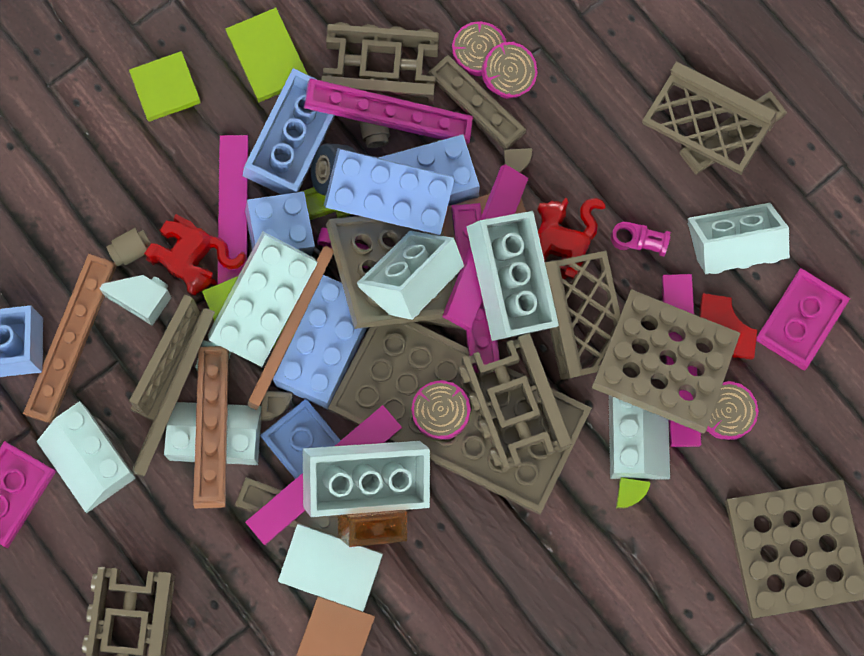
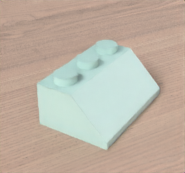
(739, 238)
(412, 273)
(242, 434)
(637, 442)
(84, 457)

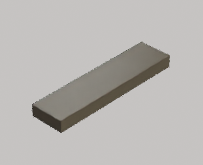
(477, 103)
(699, 162)
(256, 495)

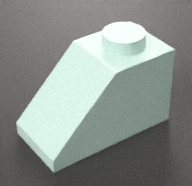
(139, 296)

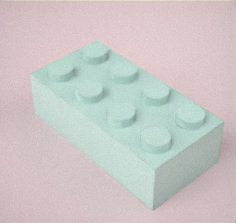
(512, 275)
(262, 299)
(366, 478)

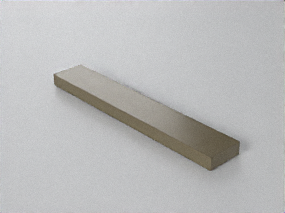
(172, 392)

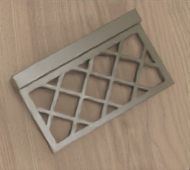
(726, 101)
(563, 336)
(164, 361)

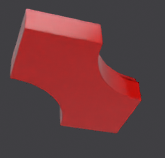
(720, 311)

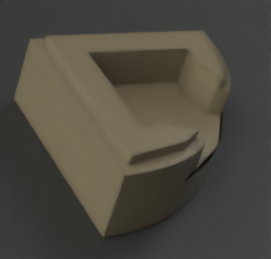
(518, 158)
(275, 404)

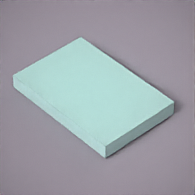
(330, 567)

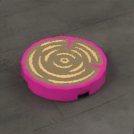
(473, 44)
(509, 70)
(440, 410)
(733, 412)

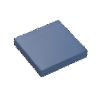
(296, 431)

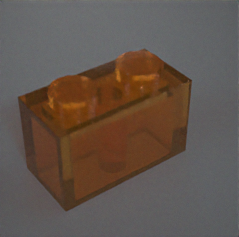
(372, 528)

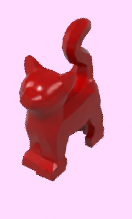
(563, 241)
(187, 253)

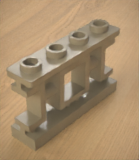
(383, 41)
(535, 395)
(154, 635)

